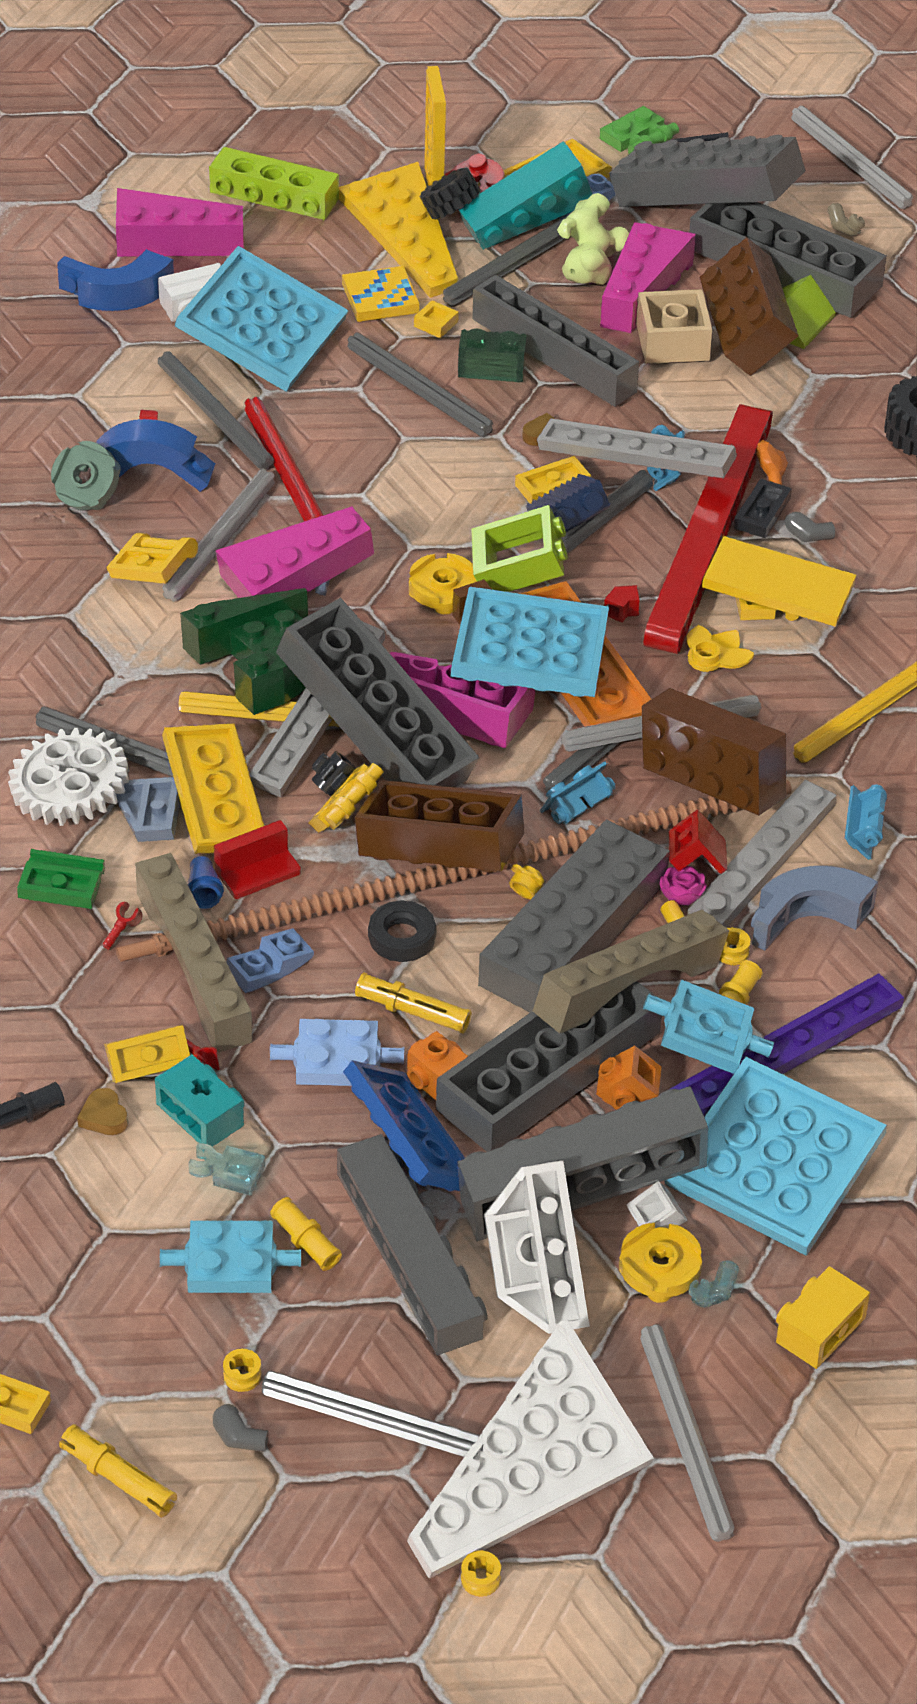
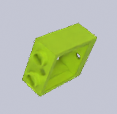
(525, 568)

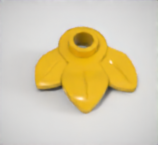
(716, 650)

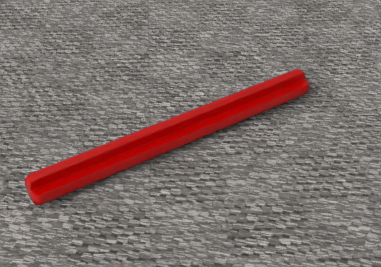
(283, 460)

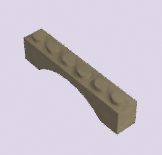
(213, 987)
(581, 988)

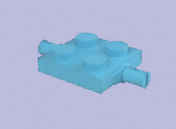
(707, 1026)
(230, 1257)

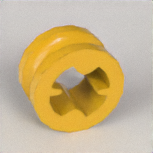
(736, 955)
(232, 1376)
(478, 1560)

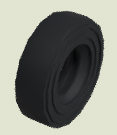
(402, 913)

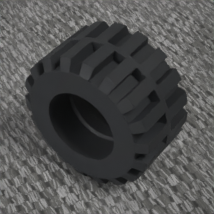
(902, 416)

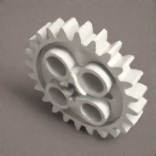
(68, 776)

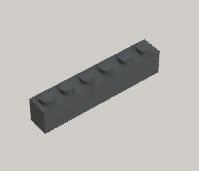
(557, 340)
(411, 1245)

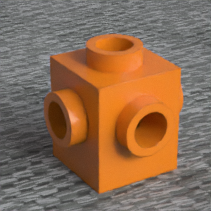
(430, 1060)
(628, 1078)

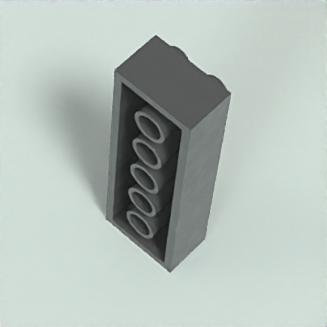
(707, 171)
(841, 268)
(374, 699)
(574, 912)
(537, 1069)
(600, 1154)

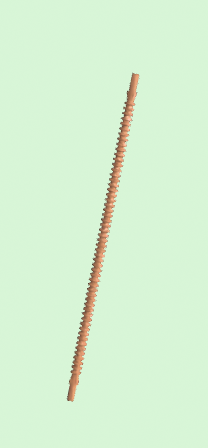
(160, 944)

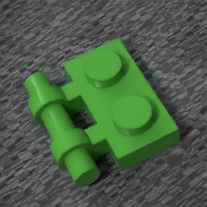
(636, 128)

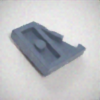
(151, 808)

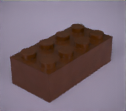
(748, 306)
(714, 751)
(440, 825)

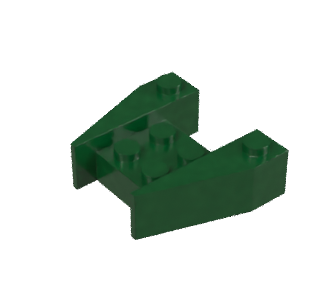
(250, 632)

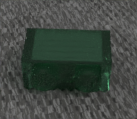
(492, 355)

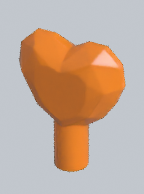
(772, 461)

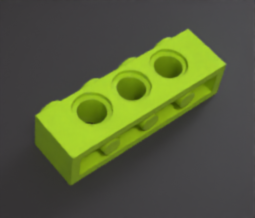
(274, 183)

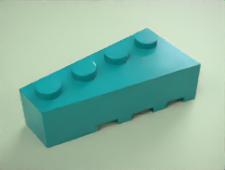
(527, 197)

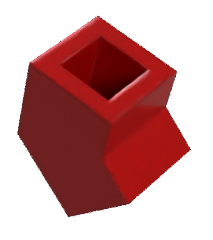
(622, 602)

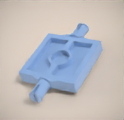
(329, 1046)

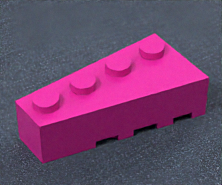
(176, 225)
(648, 263)
(296, 555)
(472, 707)

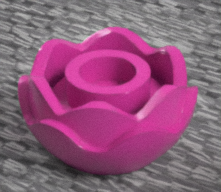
(683, 886)

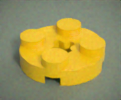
(428, 574)
(660, 1280)

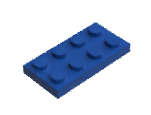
(408, 1124)

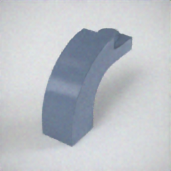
(812, 892)

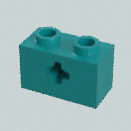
(199, 1101)

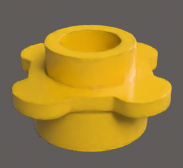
(526, 881)

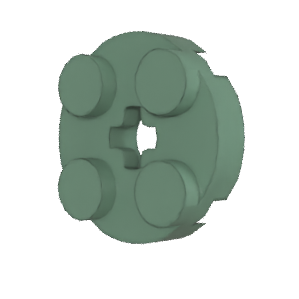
(101, 485)

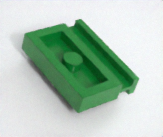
(61, 879)

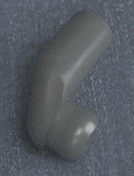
(807, 530)
(235, 1433)

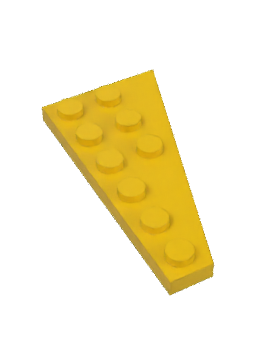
(400, 222)

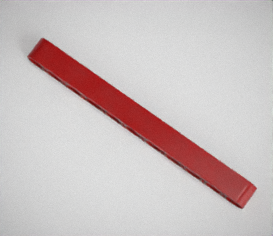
(709, 523)

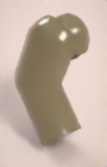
(841, 223)

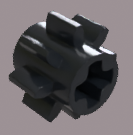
(331, 771)

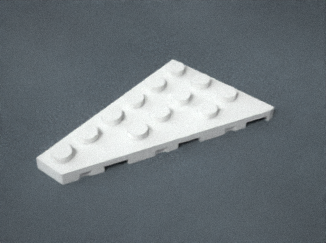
(540, 1453)

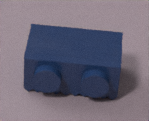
(574, 501)

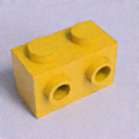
(821, 1316)

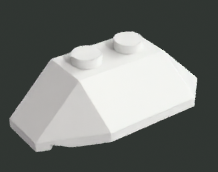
(537, 1248)

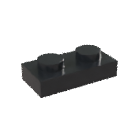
(762, 508)

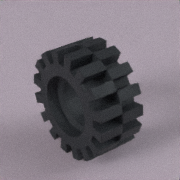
(450, 193)

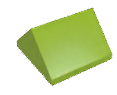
(808, 308)

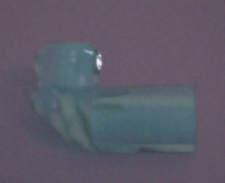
(717, 1291)

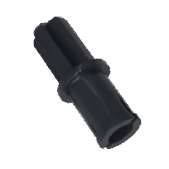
(30, 1104)

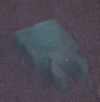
(232, 1170)

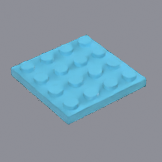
(261, 318)
(530, 642)
(780, 1155)

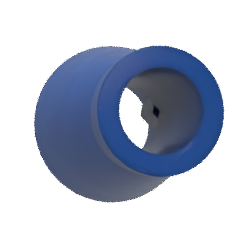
(204, 883)

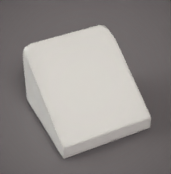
(657, 1207)

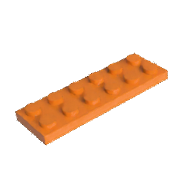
(617, 688)

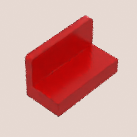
(694, 838)
(255, 860)

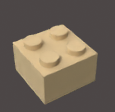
(674, 326)

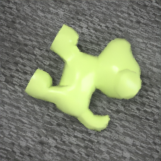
(589, 260)

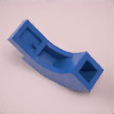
(116, 287)
(159, 444)

